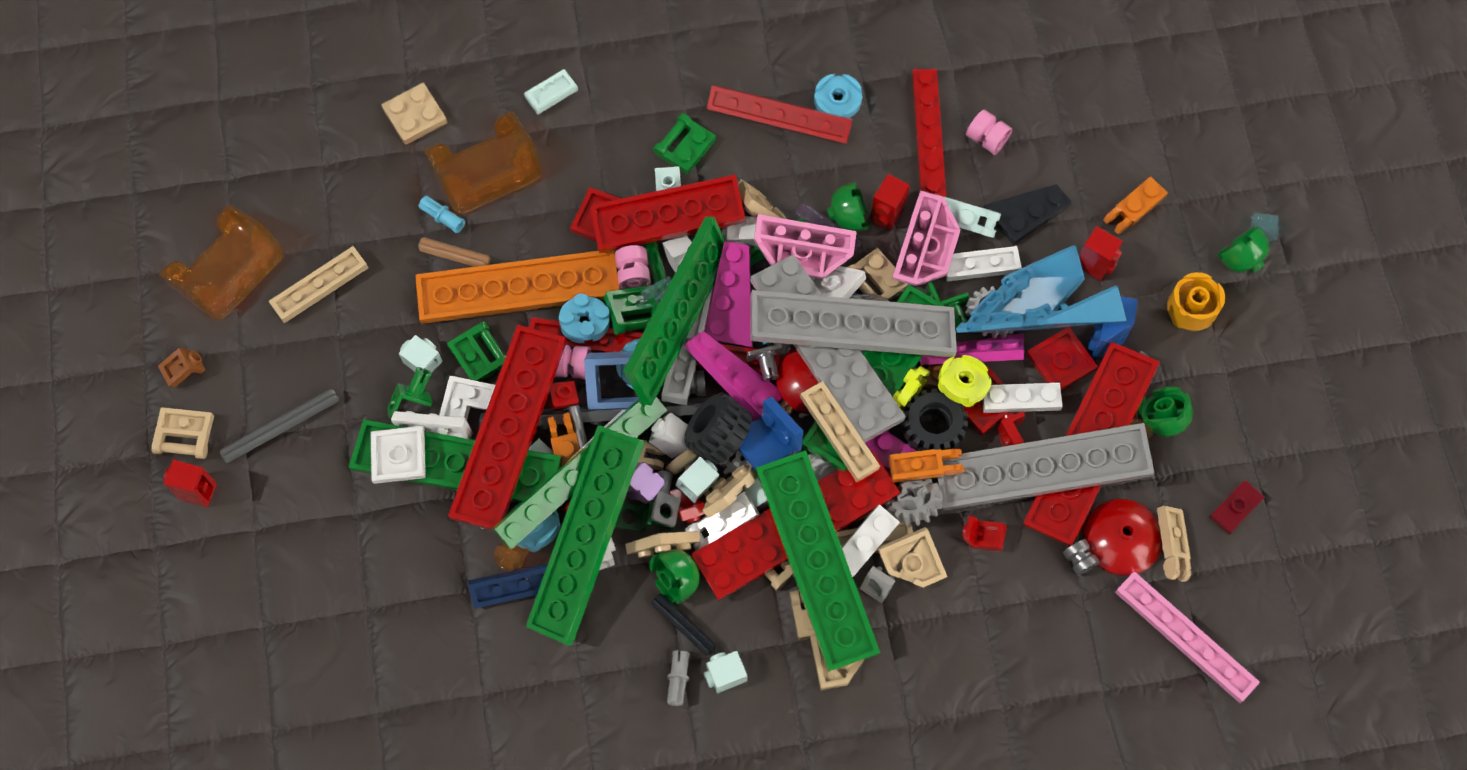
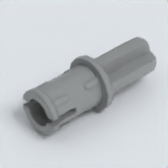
(678, 678)

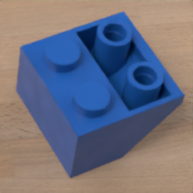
(1112, 332)

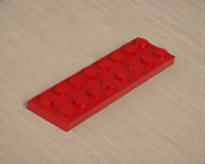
(1108, 404)
(508, 428)
(756, 545)

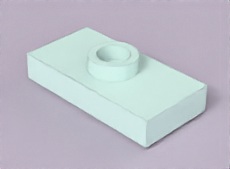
(551, 91)

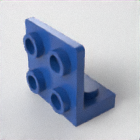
(771, 436)

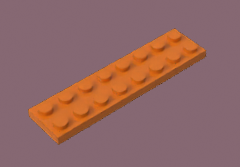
(514, 286)

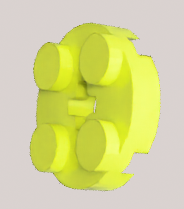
(914, 384)
(960, 392)

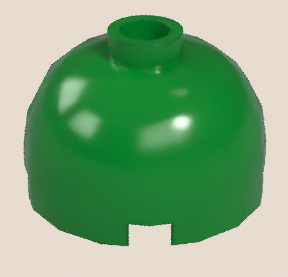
(848, 208)
(1246, 251)
(1167, 411)
(676, 574)

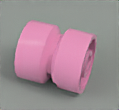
(987, 130)
(632, 267)
(573, 362)

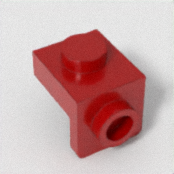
(562, 395)
(1007, 429)
(688, 510)
(984, 534)

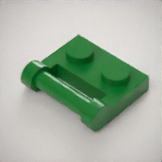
(691, 147)
(627, 303)
(472, 357)

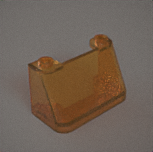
(487, 168)
(228, 266)

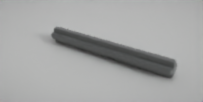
(279, 425)

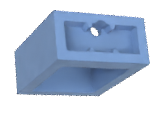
(592, 377)

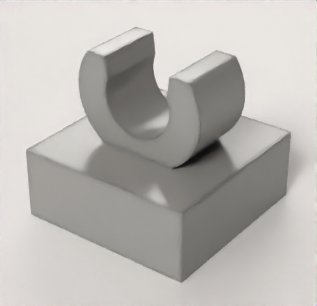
(877, 584)

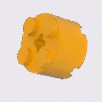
(1195, 302)

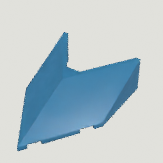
(1037, 291)

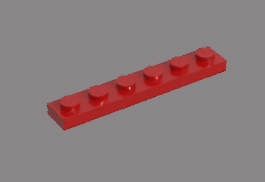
(779, 114)
(928, 131)

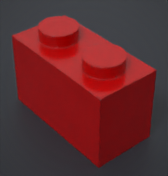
(889, 202)
(1100, 253)
(189, 483)

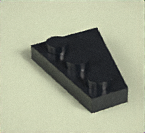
(1029, 211)

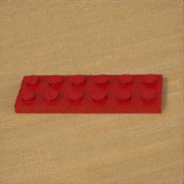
(666, 213)

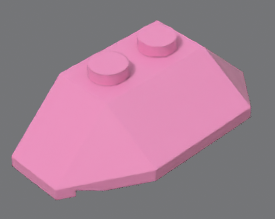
(928, 242)
(815, 246)

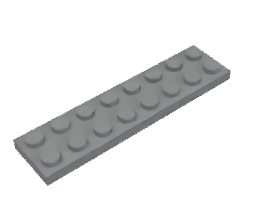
(852, 323)
(841, 369)
(1048, 466)

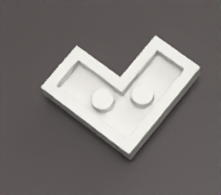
(463, 394)

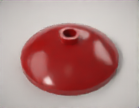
(794, 380)
(1114, 549)

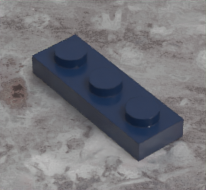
(506, 586)

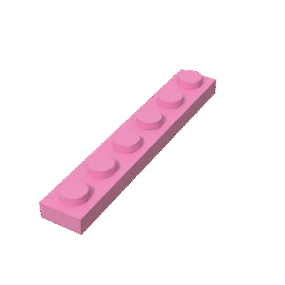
(1187, 637)

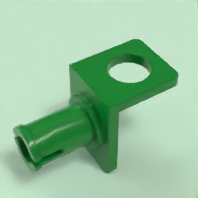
(956, 302)
(413, 392)

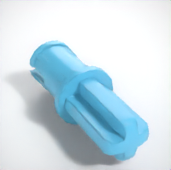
(441, 214)

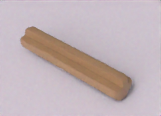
(453, 252)

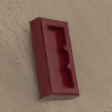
(1236, 507)

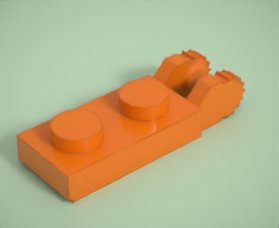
(1137, 204)
(564, 445)
(923, 464)

